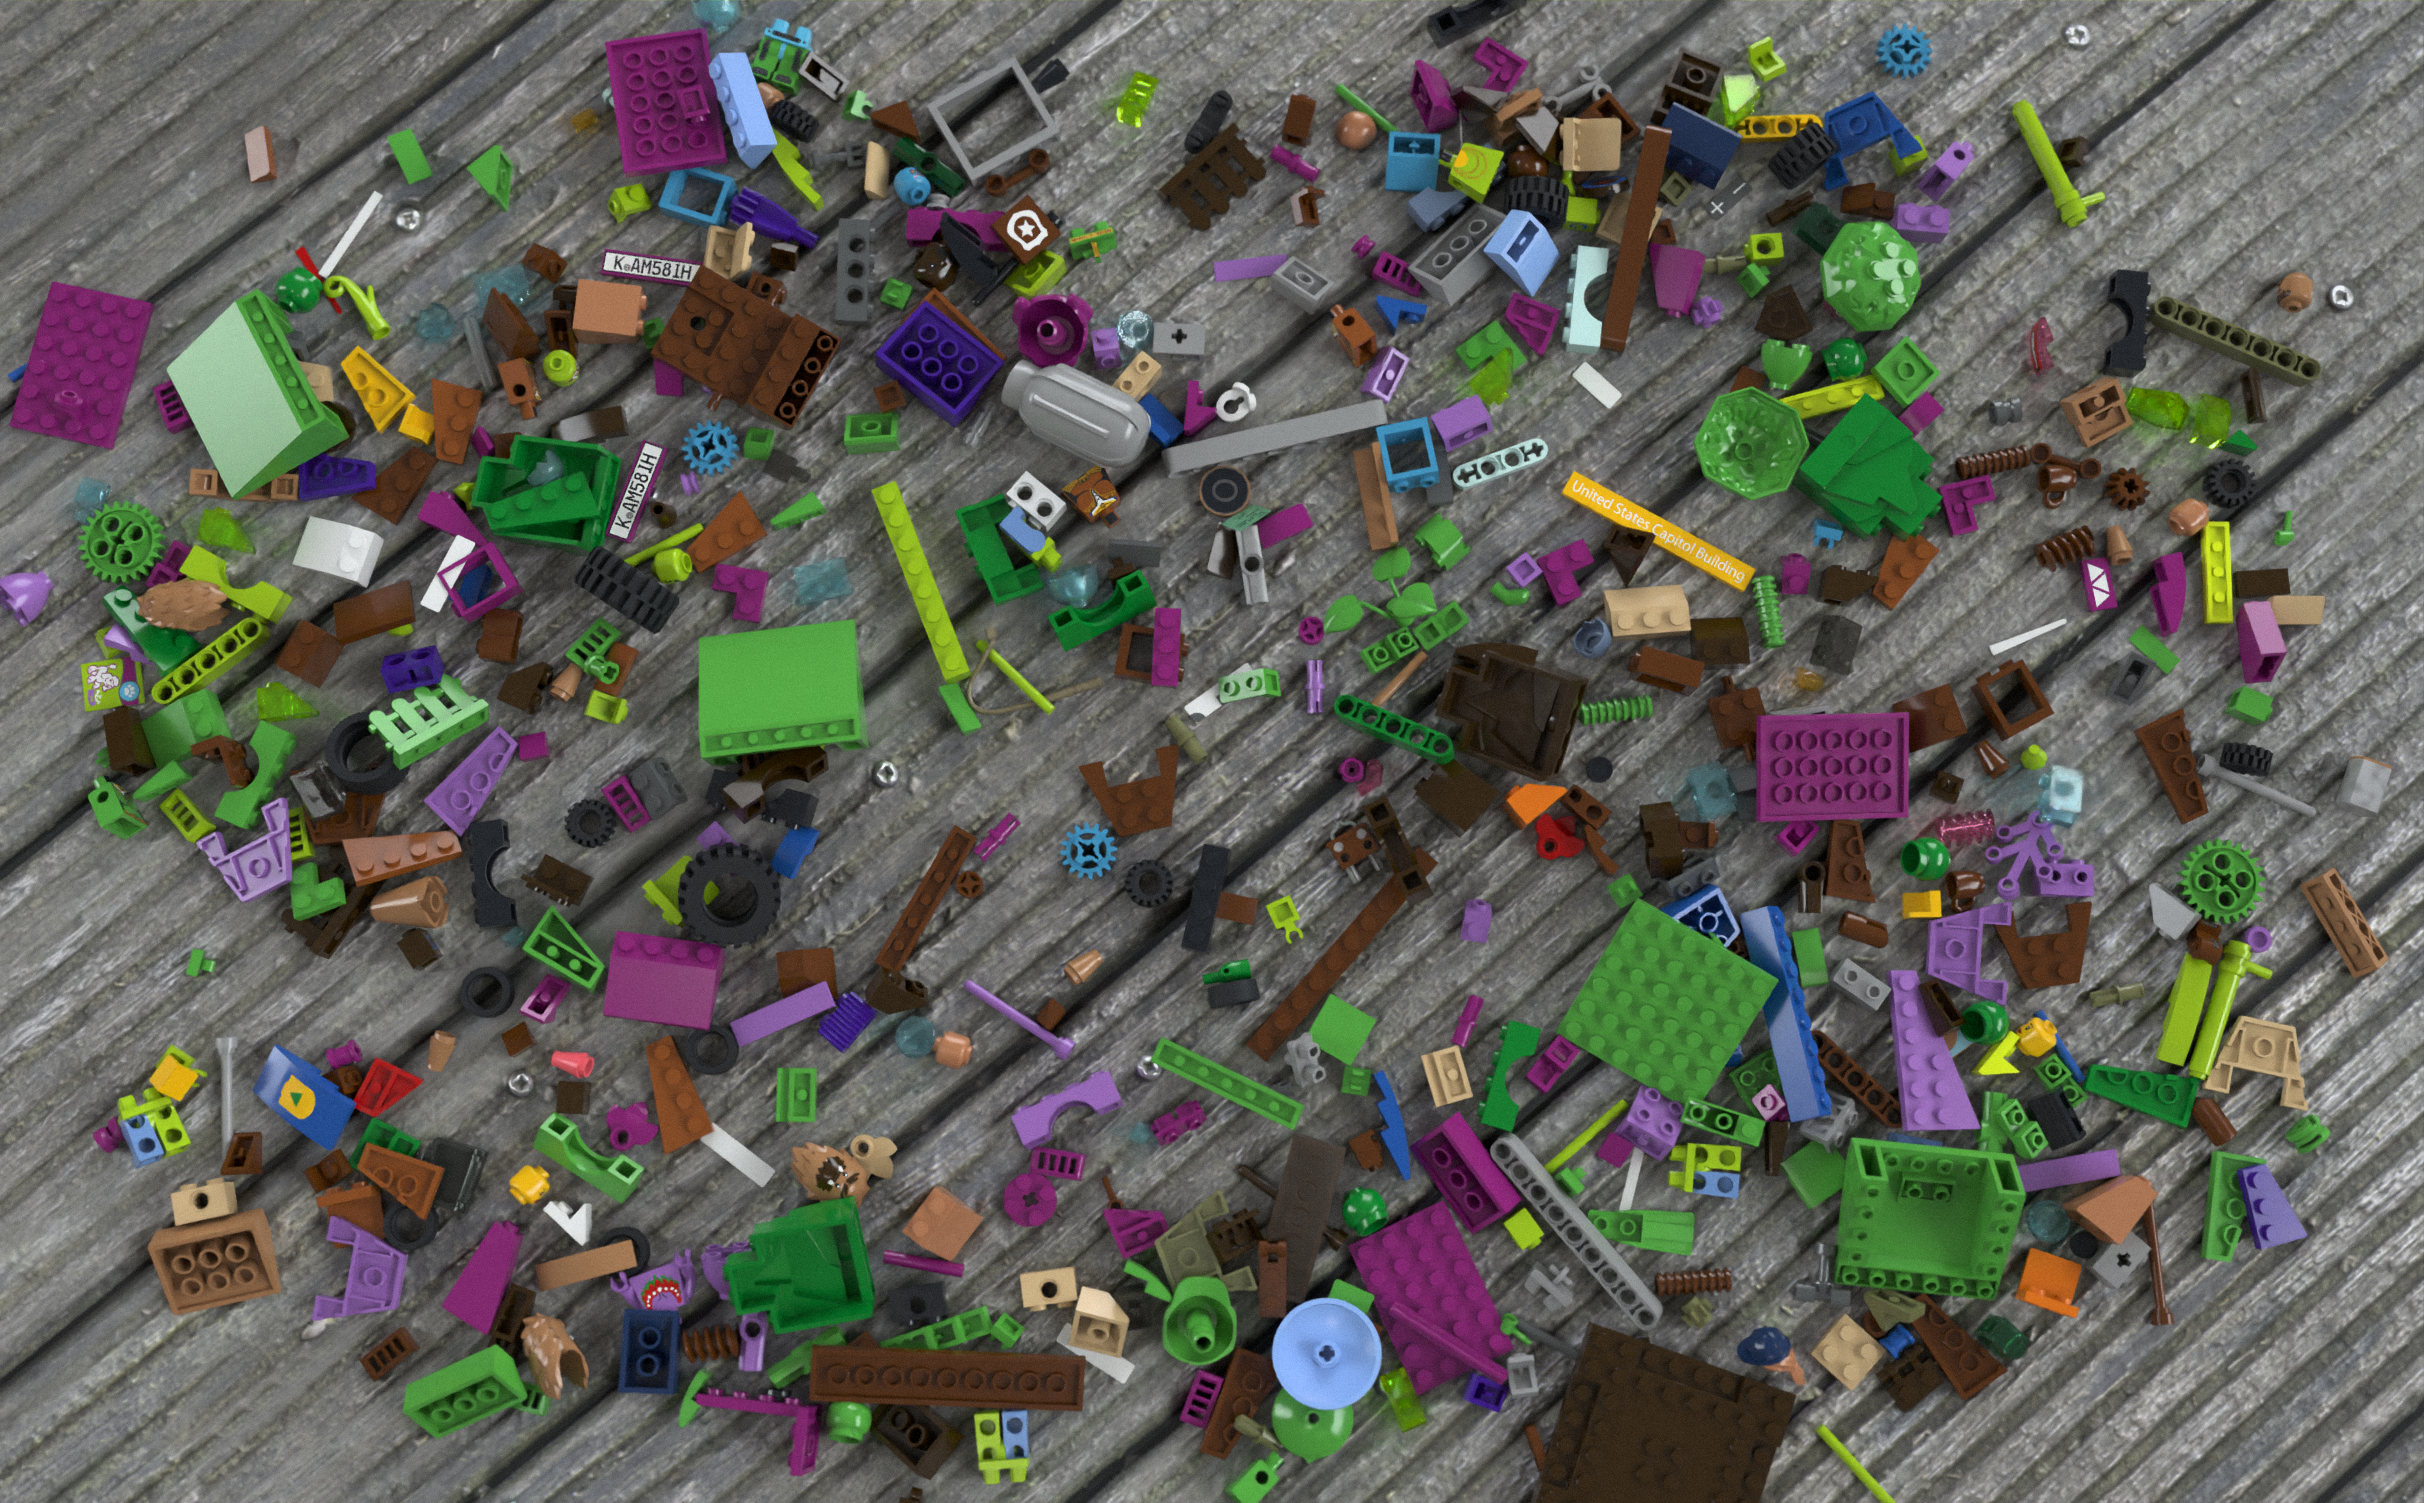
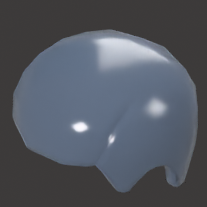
(1593, 639)

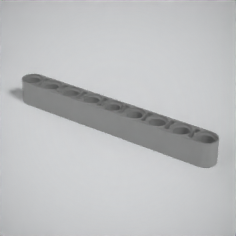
(1274, 439)
(1577, 1243)

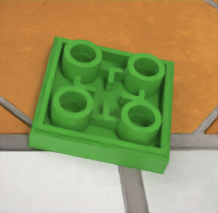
(1341, 1029)
(1755, 1076)

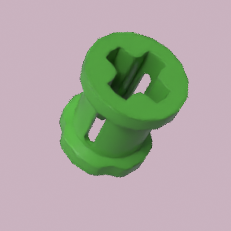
(605, 670)

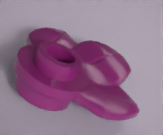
(633, 1123)

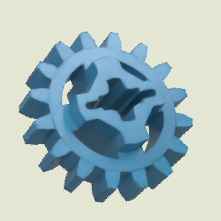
(1901, 53)
(720, 453)
(1080, 860)

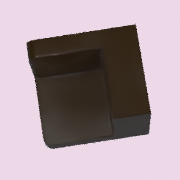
(573, 1097)

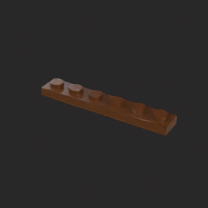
(926, 899)

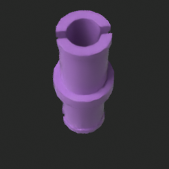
(1314, 687)

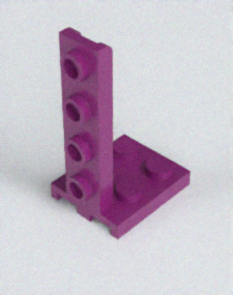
(804, 1431)

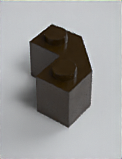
(1662, 839)

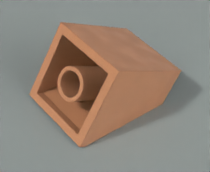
(608, 312)
(2112, 1207)
(943, 1223)

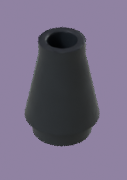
(1051, 75)

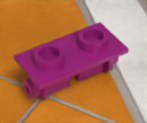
(1169, 1130)

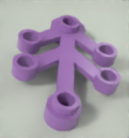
(2025, 850)

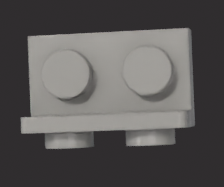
(1832, 1128)

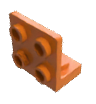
(2049, 1282)

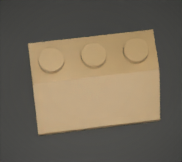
(1647, 612)

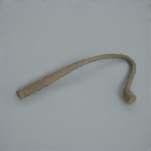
(1060, 694)

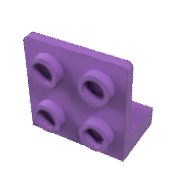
(1652, 1122)

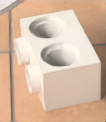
(1040, 497)

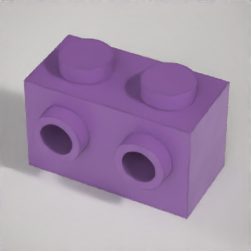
(1921, 223)
(1462, 423)
(2068, 880)

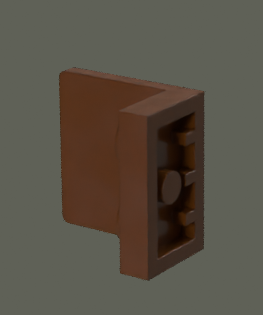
(231, 753)

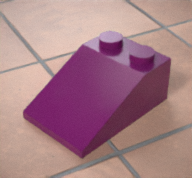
(1432, 98)

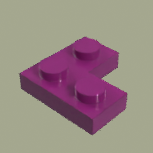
(1503, 64)
(1958, 503)
(1558, 570)
(748, 585)

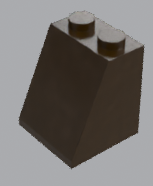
(1454, 795)

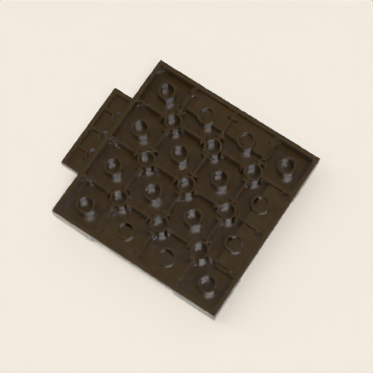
(1659, 1428)

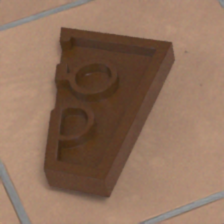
(398, 485)
(1846, 864)

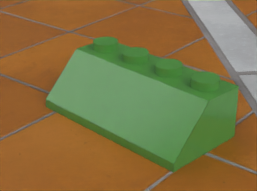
(464, 1392)

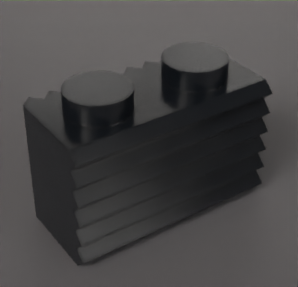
(2056, 1118)

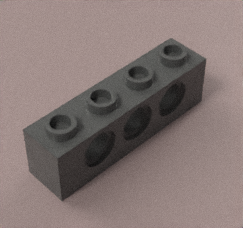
(851, 232)

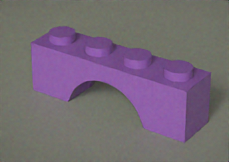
(1036, 1122)

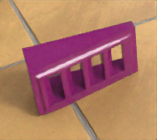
(1385, 278)
(172, 425)
(613, 800)
(1079, 1167)
(1209, 1377)

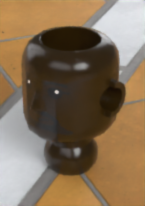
(936, 266)

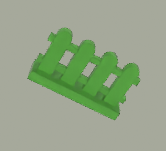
(438, 731)

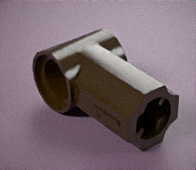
(1810, 892)

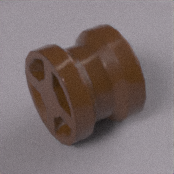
(968, 881)

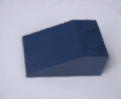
(650, 1352)

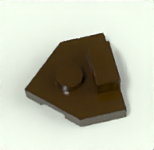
(1783, 316)

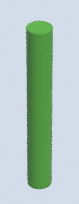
(1363, 107)

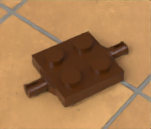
(1735, 717)

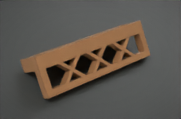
(1375, 498)
(2344, 923)

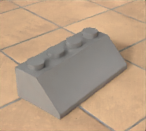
(1458, 256)

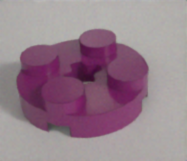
(1024, 1185)

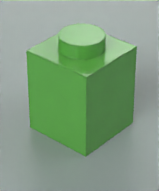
(2249, 706)

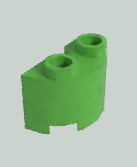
(1442, 540)

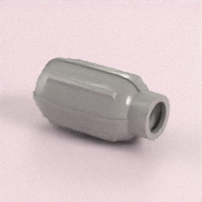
(1078, 413)

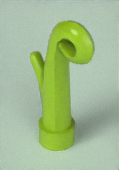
(366, 305)

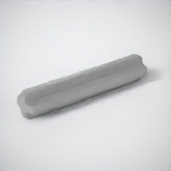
(479, 353)

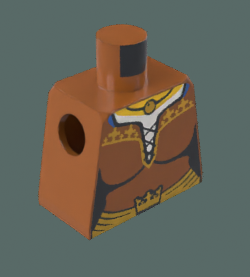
(1353, 335)
(516, 377)
(1094, 497)

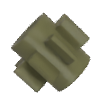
(1696, 1312)

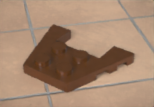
(1138, 804)
(354, 822)
(2050, 957)

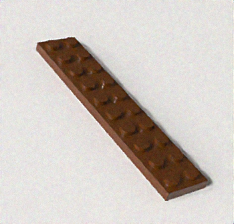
(947, 1378)

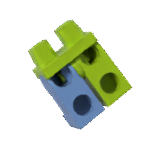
(1030, 541)
(151, 1128)
(1698, 1165)
(1004, 1452)

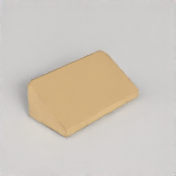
(877, 171)
(2297, 609)

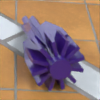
(768, 218)

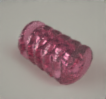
(1965, 827)

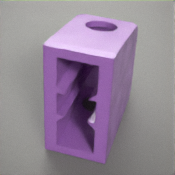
(1951, 165)

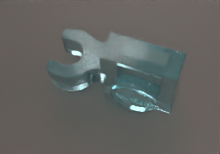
(90, 496)

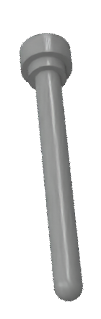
(2209, 766)
(226, 1047)

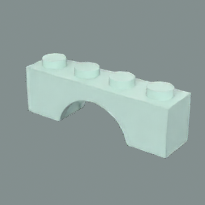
(1583, 329)

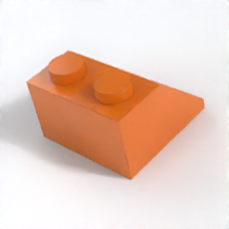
(1529, 802)

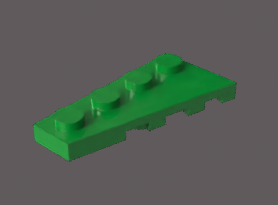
(554, 502)
(163, 646)
(2151, 1094)

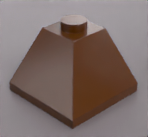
(805, 969)

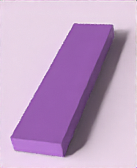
(782, 1014)
(2069, 1170)

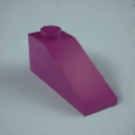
(447, 516)

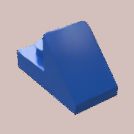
(1392, 309)

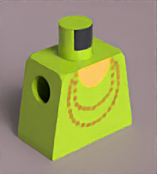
(1472, 169)

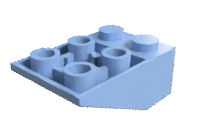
(1523, 250)

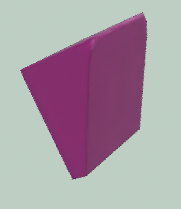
(483, 443)
(533, 747)
(1615, 1149)

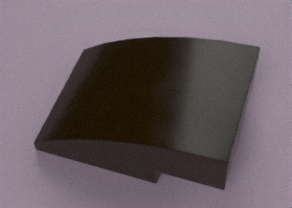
(1690, 83)

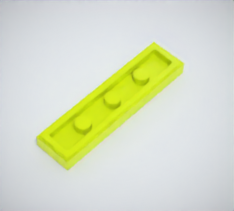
(1834, 397)
(2216, 573)

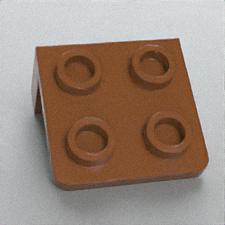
(359, 1205)

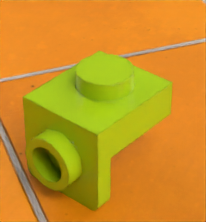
(1764, 60)
(628, 201)
(606, 708)

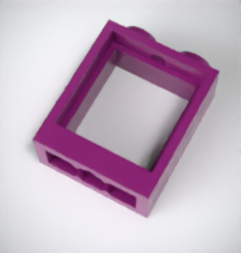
(473, 561)

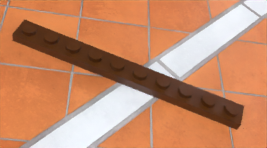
(1333, 963)

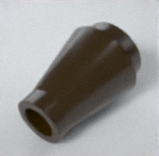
(666, 518)

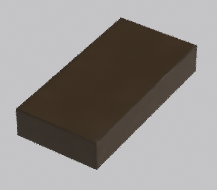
(2261, 583)

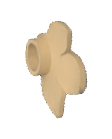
(877, 1158)

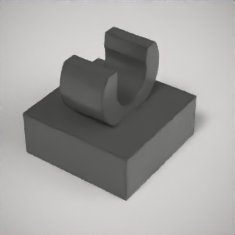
(298, 346)

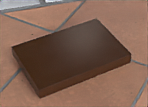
(374, 612)

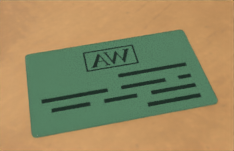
(1246, 517)

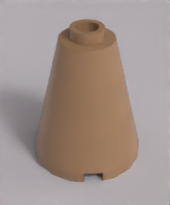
(413, 904)

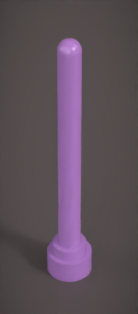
(1060, 1045)

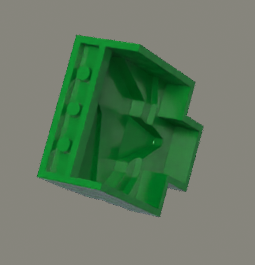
(1871, 474)
(508, 477)
(805, 1269)

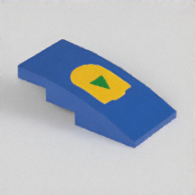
(304, 1097)

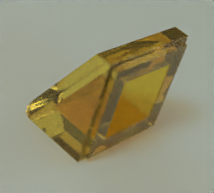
(583, 119)
(1808, 680)

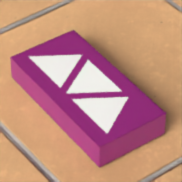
(2098, 584)

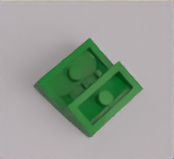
(386, 1136)

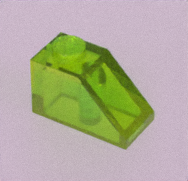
(1738, 98)
(1495, 379)
(2158, 407)
(2211, 421)
(224, 531)
(282, 704)
(1403, 1399)

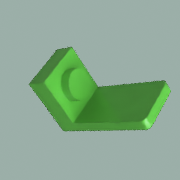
(1249, 684)

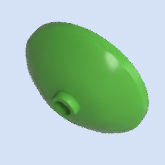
(1308, 1438)

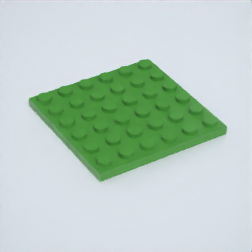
(1666, 1004)

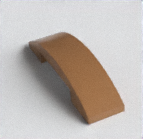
(210, 485)
(585, 1265)

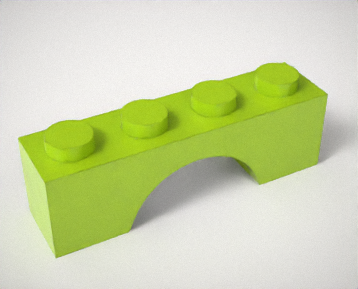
(262, 599)

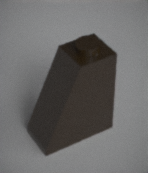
(127, 742)

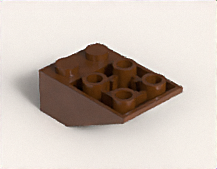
(1609, 108)
(510, 327)

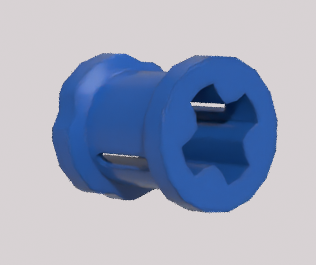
(1897, 1341)

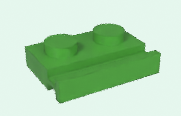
(796, 1094)

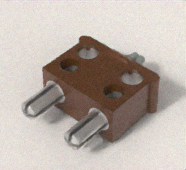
(1351, 844)

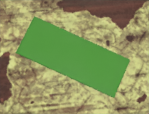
(2154, 649)

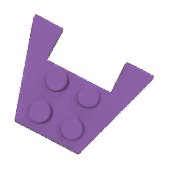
(262, 863)
(1956, 947)
(373, 1276)

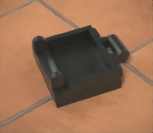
(461, 1175)

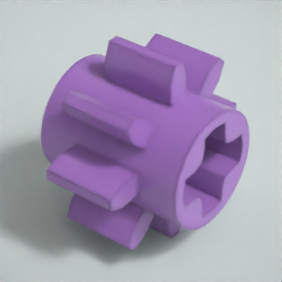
(1707, 312)

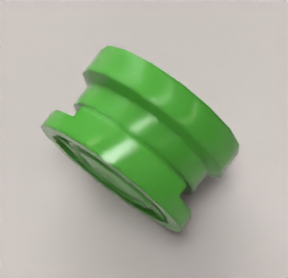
(2307, 1134)

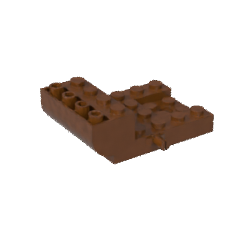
(746, 350)

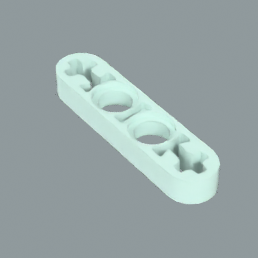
(1499, 463)

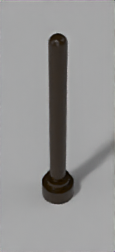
(1333, 1236)

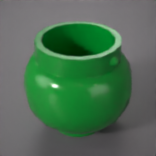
(298, 291)
(1844, 359)
(1925, 858)
(1985, 1023)
(1364, 1211)

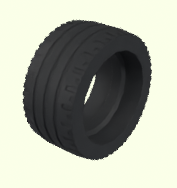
(339, 745)

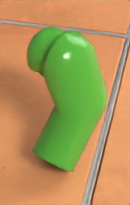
(1510, 597)

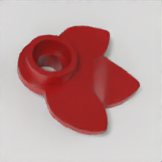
(1560, 835)

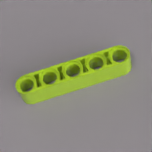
(223, 661)

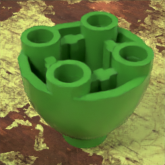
(1784, 364)

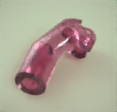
(1373, 777)

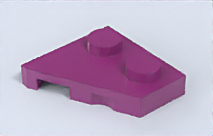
(1532, 321)
(1135, 1229)

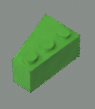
(564, 952)

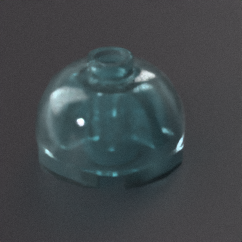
(716, 13)
(1074, 585)

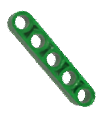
(1402, 738)

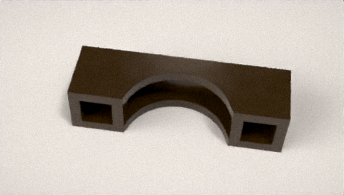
(747, 793)
(1398, 851)

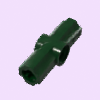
(939, 176)

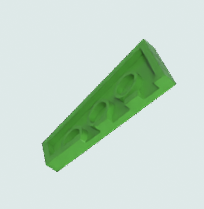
(2224, 1205)

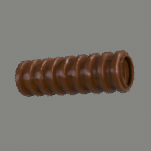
(1992, 462)
(1693, 1282)

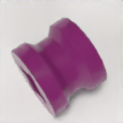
(1313, 624)

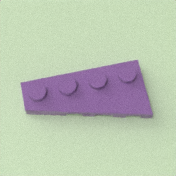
(470, 784)

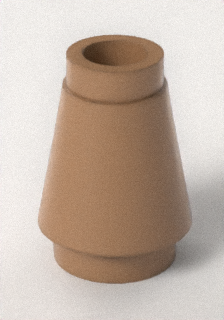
(2118, 547)
(566, 683)
(1082, 967)
(440, 1050)

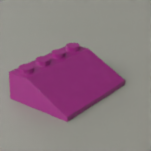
(663, 980)

